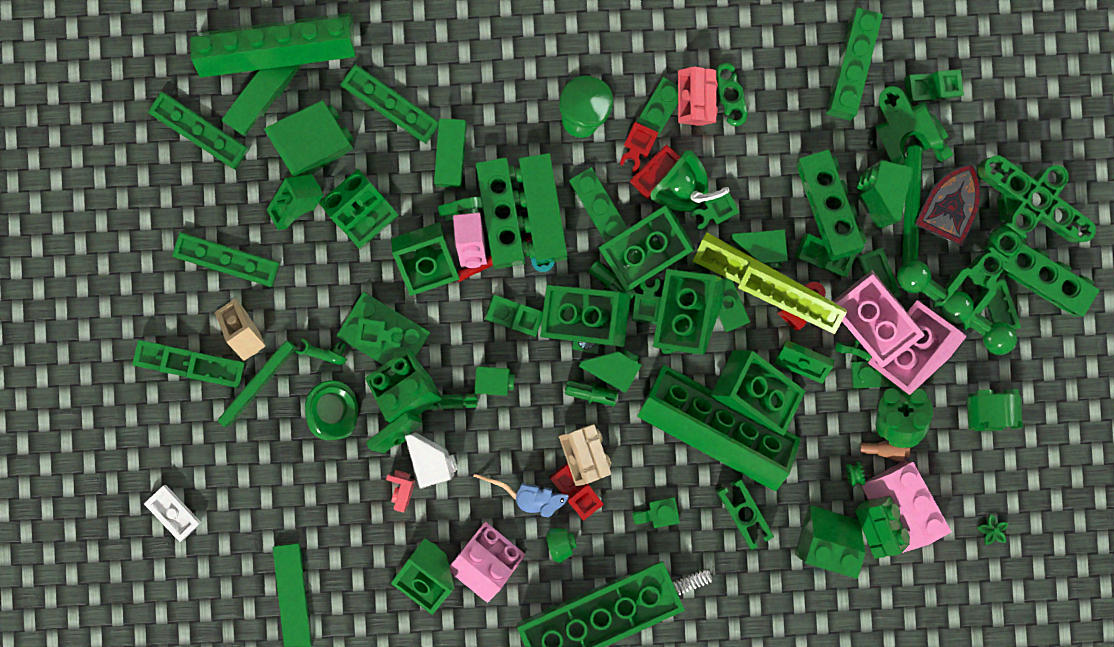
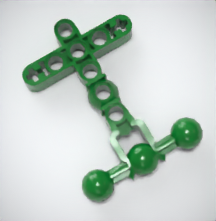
(958, 306)

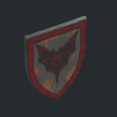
(952, 205)

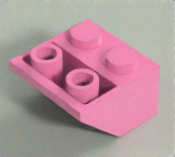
(486, 562)

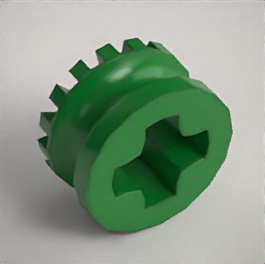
(855, 475)

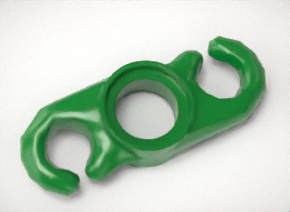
(738, 104)

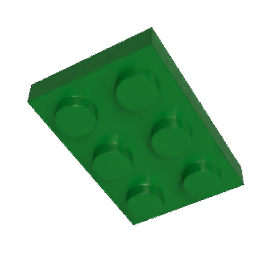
(372, 309)

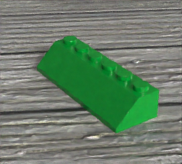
(273, 45)
(703, 422)

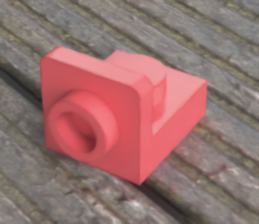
(401, 495)

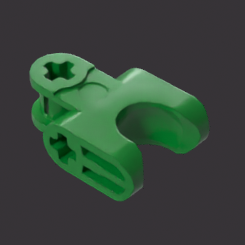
(903, 122)

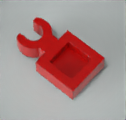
(639, 143)

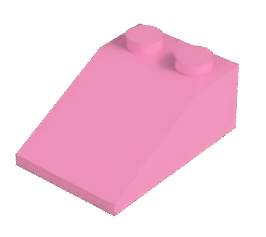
(878, 319)
(926, 354)

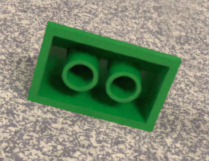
(884, 192)

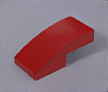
(580, 497)

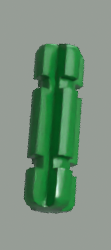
(456, 401)

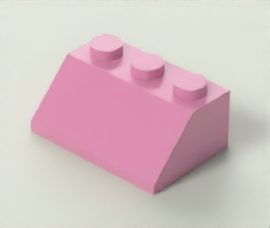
(916, 505)

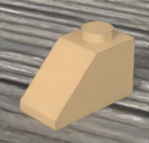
(239, 329)

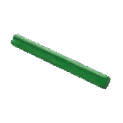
(912, 205)

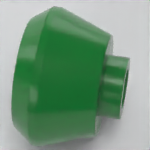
(560, 544)

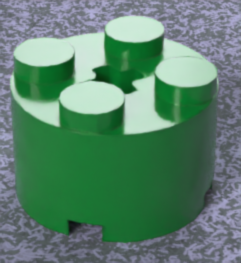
(994, 410)
(904, 417)

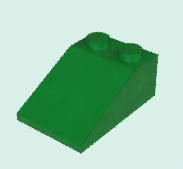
(647, 248)
(688, 311)
(585, 315)
(758, 391)

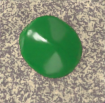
(585, 105)
(331, 410)

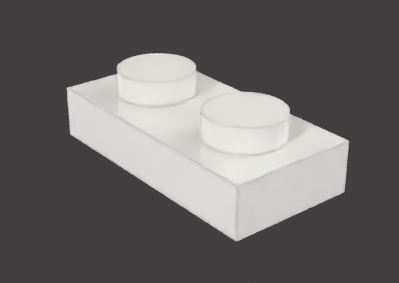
(172, 513)

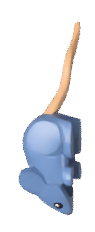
(531, 498)

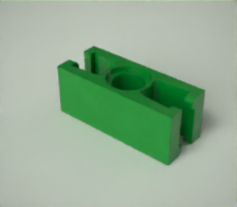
(450, 153)
(755, 516)

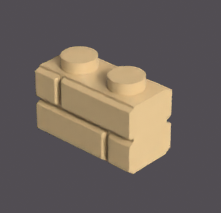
(585, 455)

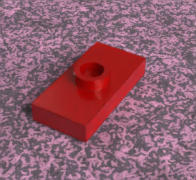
(653, 171)

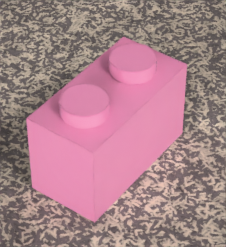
(470, 240)

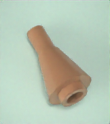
(886, 450)

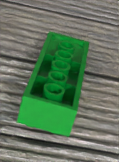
(605, 612)

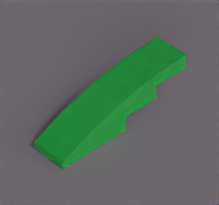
(258, 97)
(188, 363)

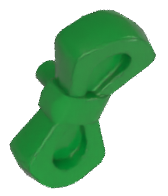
(843, 347)

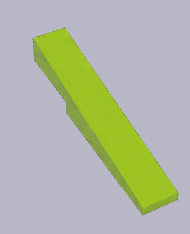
(768, 283)

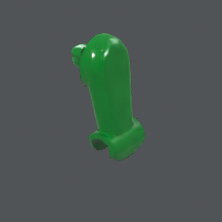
(331, 356)

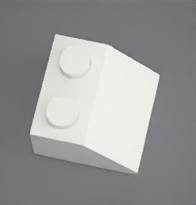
(430, 460)

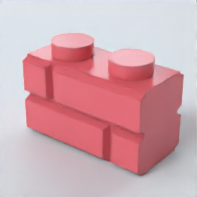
(697, 96)

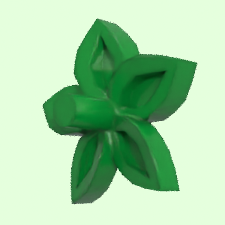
(993, 530)

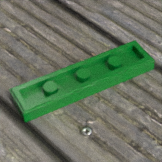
(390, 104)
(198, 130)
(226, 259)
(257, 383)
(292, 595)

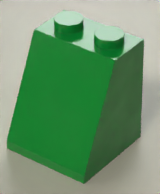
(310, 139)
(831, 542)

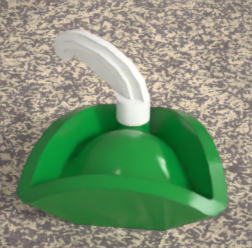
(685, 185)

